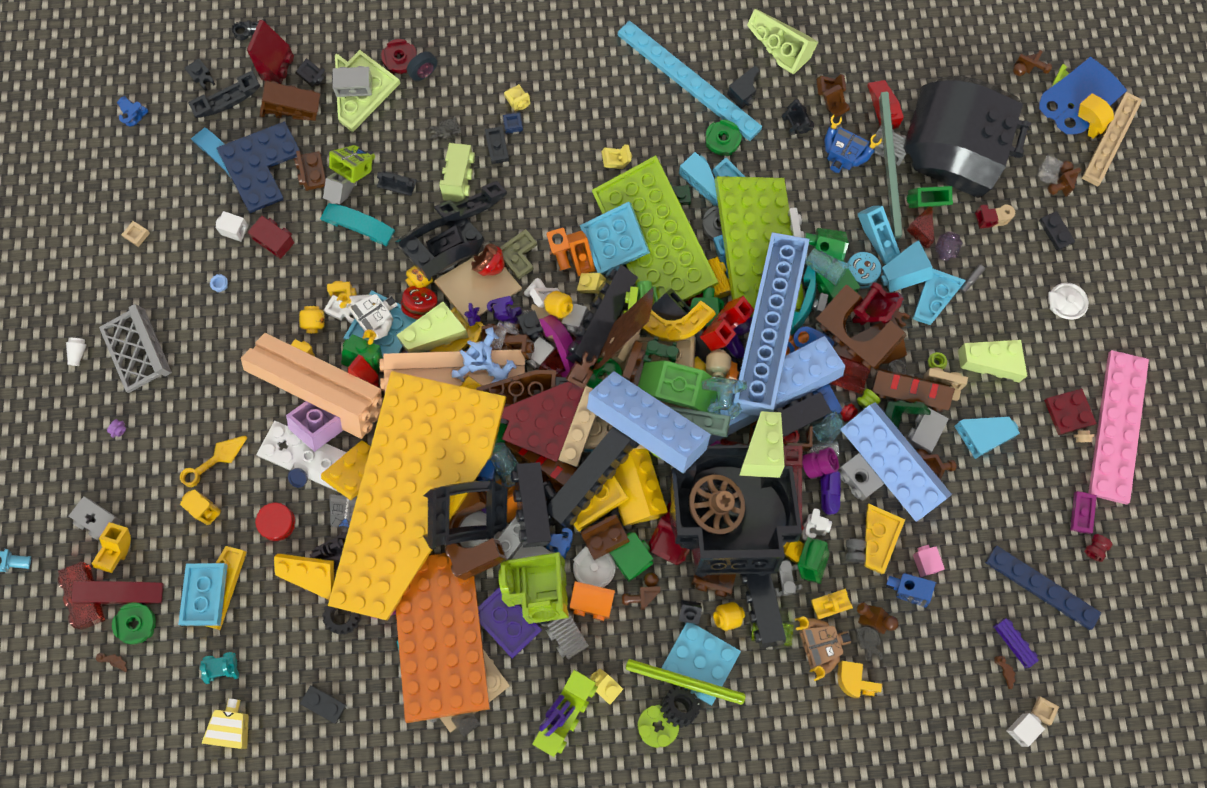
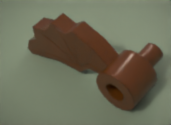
(114, 660)
(1008, 672)

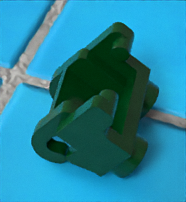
(662, 350)

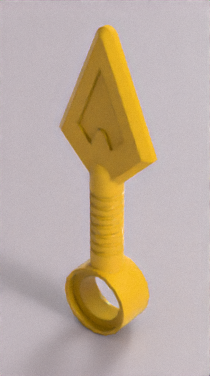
(224, 452)

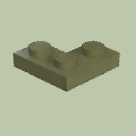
(514, 253)

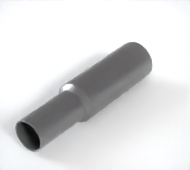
(972, 278)

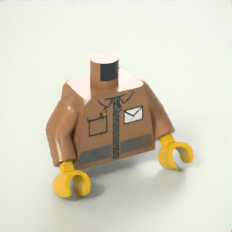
(821, 644)

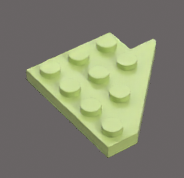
(355, 109)

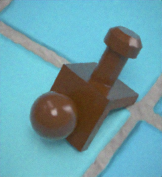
(1026, 63)
(1066, 181)
(936, 464)
(647, 594)
(877, 618)

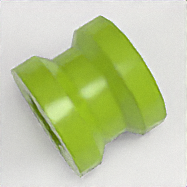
(868, 398)

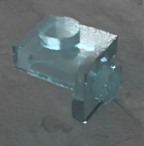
(828, 428)

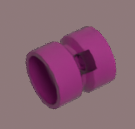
(822, 463)

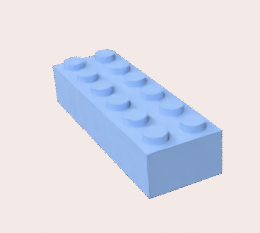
(648, 421)
(895, 461)

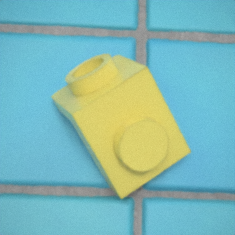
(616, 157)
(590, 282)
(607, 687)

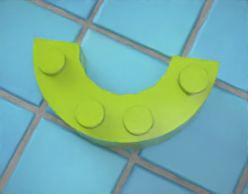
(576, 692)

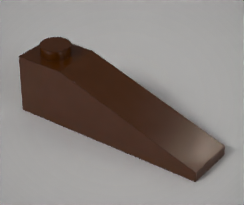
(868, 334)
(521, 386)

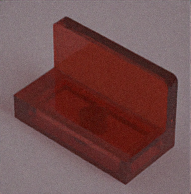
(853, 377)

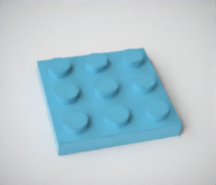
(615, 238)
(389, 343)
(701, 657)

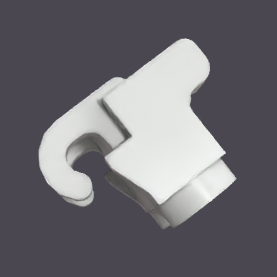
(816, 525)

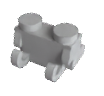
(787, 581)

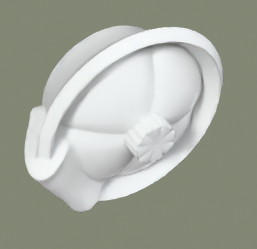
(1068, 301)
(591, 571)

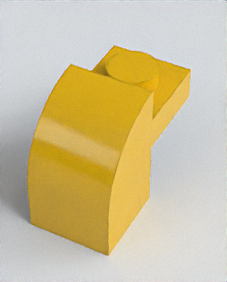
(1097, 113)
(115, 546)
(851, 682)

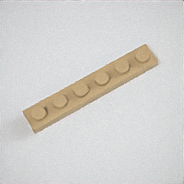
(1111, 139)

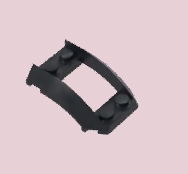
(431, 265)
(438, 513)

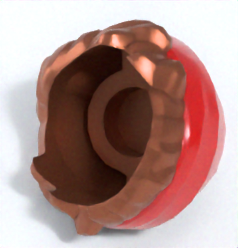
(489, 262)

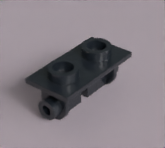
(396, 183)

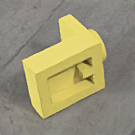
(517, 98)

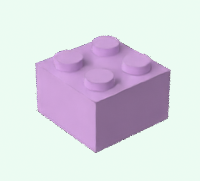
(313, 425)

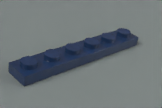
(1043, 588)

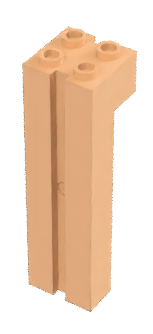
(439, 366)
(316, 382)

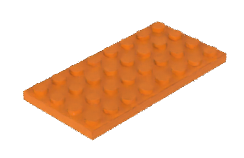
(440, 644)

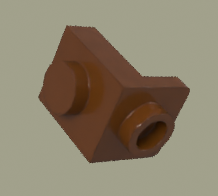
(826, 83)
(835, 101)
(522, 343)

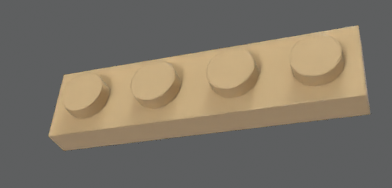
(578, 432)

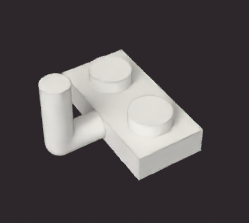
(538, 292)

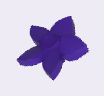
(472, 314)

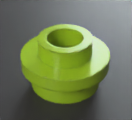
(937, 356)

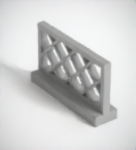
(146, 337)

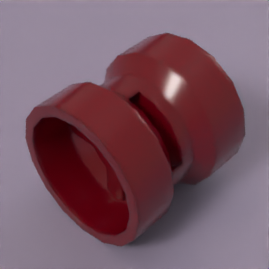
(1098, 547)

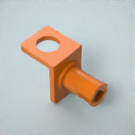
(559, 249)

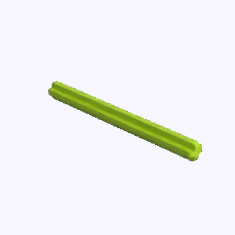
(685, 681)

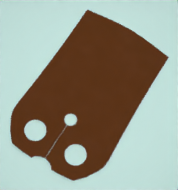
(626, 327)

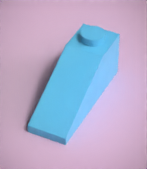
(699, 175)
(879, 232)

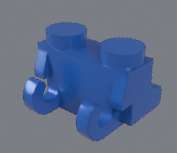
(133, 111)
(559, 543)

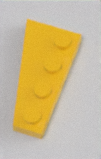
(234, 559)

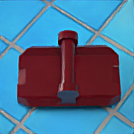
(877, 306)
(663, 542)

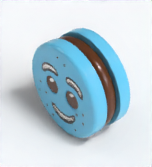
(864, 268)

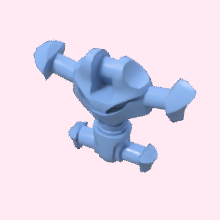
(479, 358)

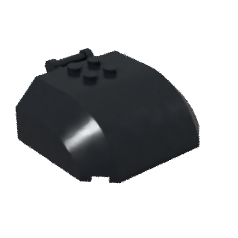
(965, 133)

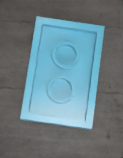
(203, 594)

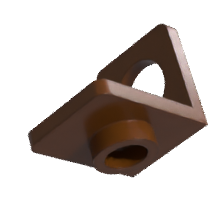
(805, 447)

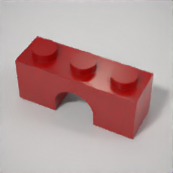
(721, 330)

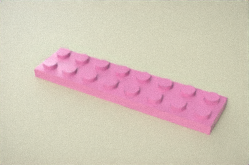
(1118, 427)

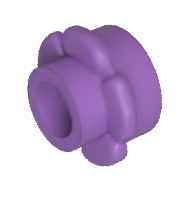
(116, 428)

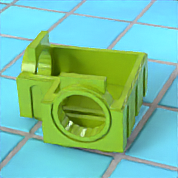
(537, 585)

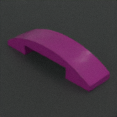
(562, 339)

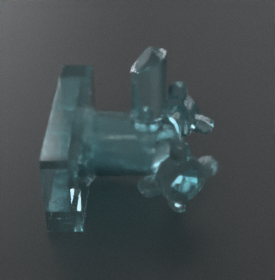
(725, 389)

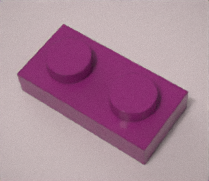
(1083, 512)

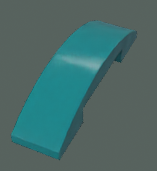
(358, 222)
(800, 318)

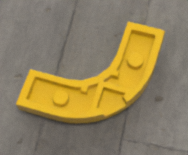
(681, 328)

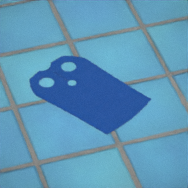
(1075, 88)

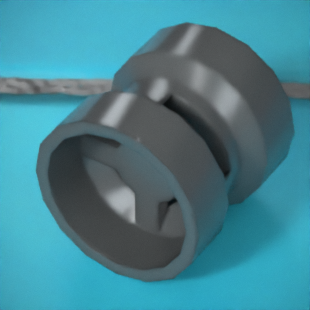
(855, 550)

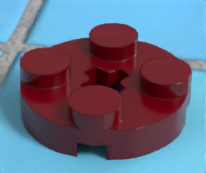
(395, 47)

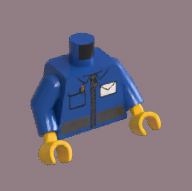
(847, 148)

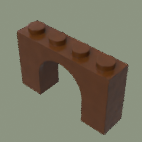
(872, 352)
(474, 560)

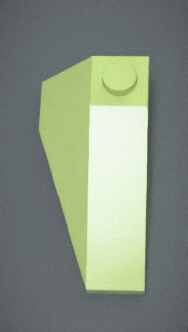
(784, 42)

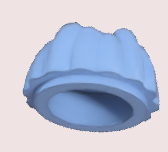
(219, 283)

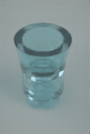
(827, 266)
(504, 463)

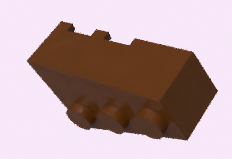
(289, 101)

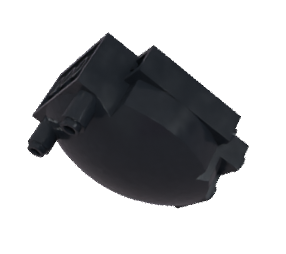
(767, 523)

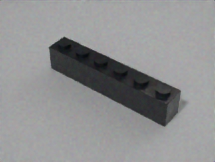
(672, 308)
(602, 315)
(590, 477)

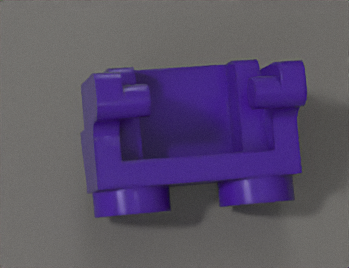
(502, 311)

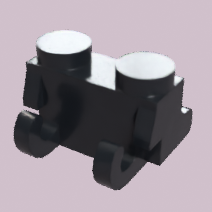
(798, 118)

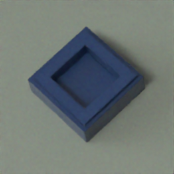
(512, 123)

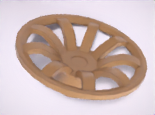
(719, 502)

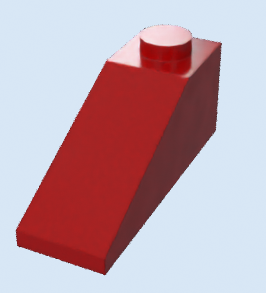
(875, 90)

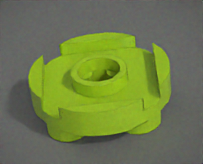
(647, 732)

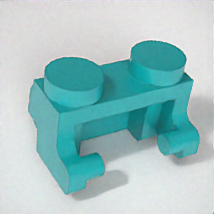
(216, 667)

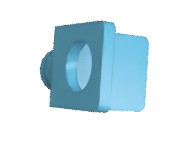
(15, 561)

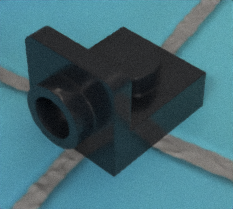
(530, 325)

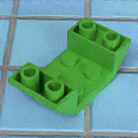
(676, 384)

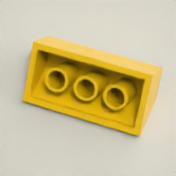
(642, 488)

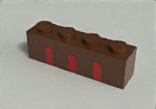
(912, 389)
(556, 472)

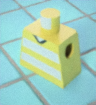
(228, 727)

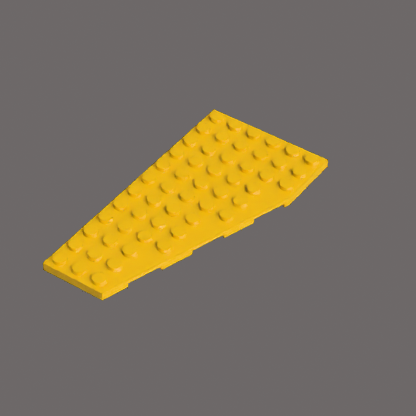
(422, 441)

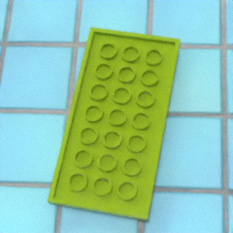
(748, 215)
(675, 252)

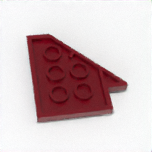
(543, 420)

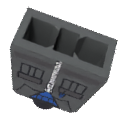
(341, 511)

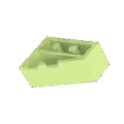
(457, 172)
(432, 330)
(995, 358)
(765, 450)

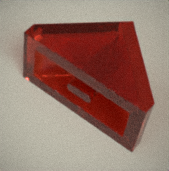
(922, 228)

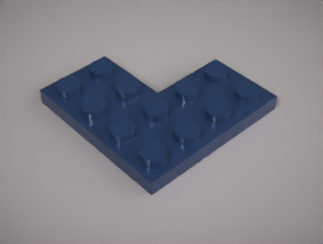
(249, 161)

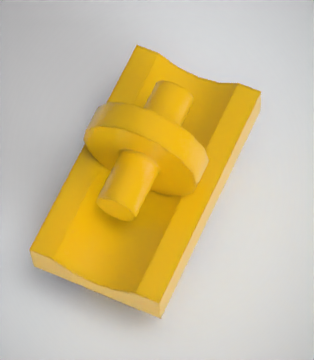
(831, 604)

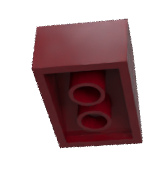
(269, 53)

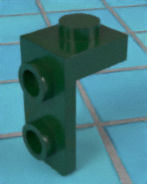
(895, 410)

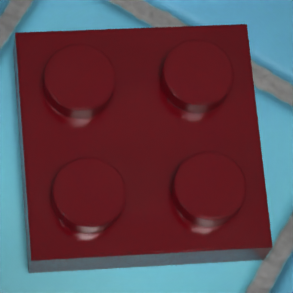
(1070, 411)

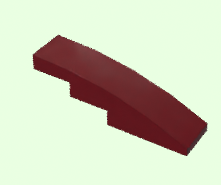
(117, 592)

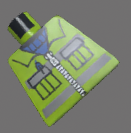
(351, 162)

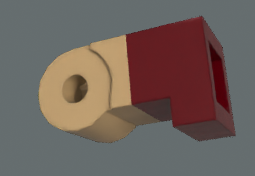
(994, 217)

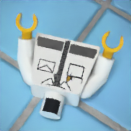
(370, 314)

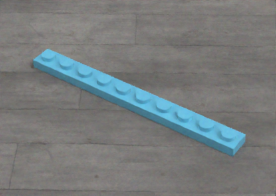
(689, 80)

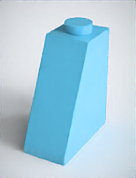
(907, 269)
(986, 433)

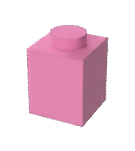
(928, 560)

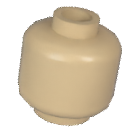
(718, 363)

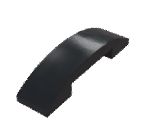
(226, 98)
(473, 205)

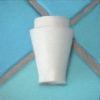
(75, 351)

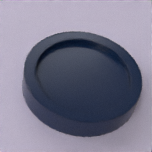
(297, 477)

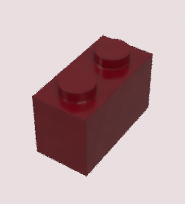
(271, 237)

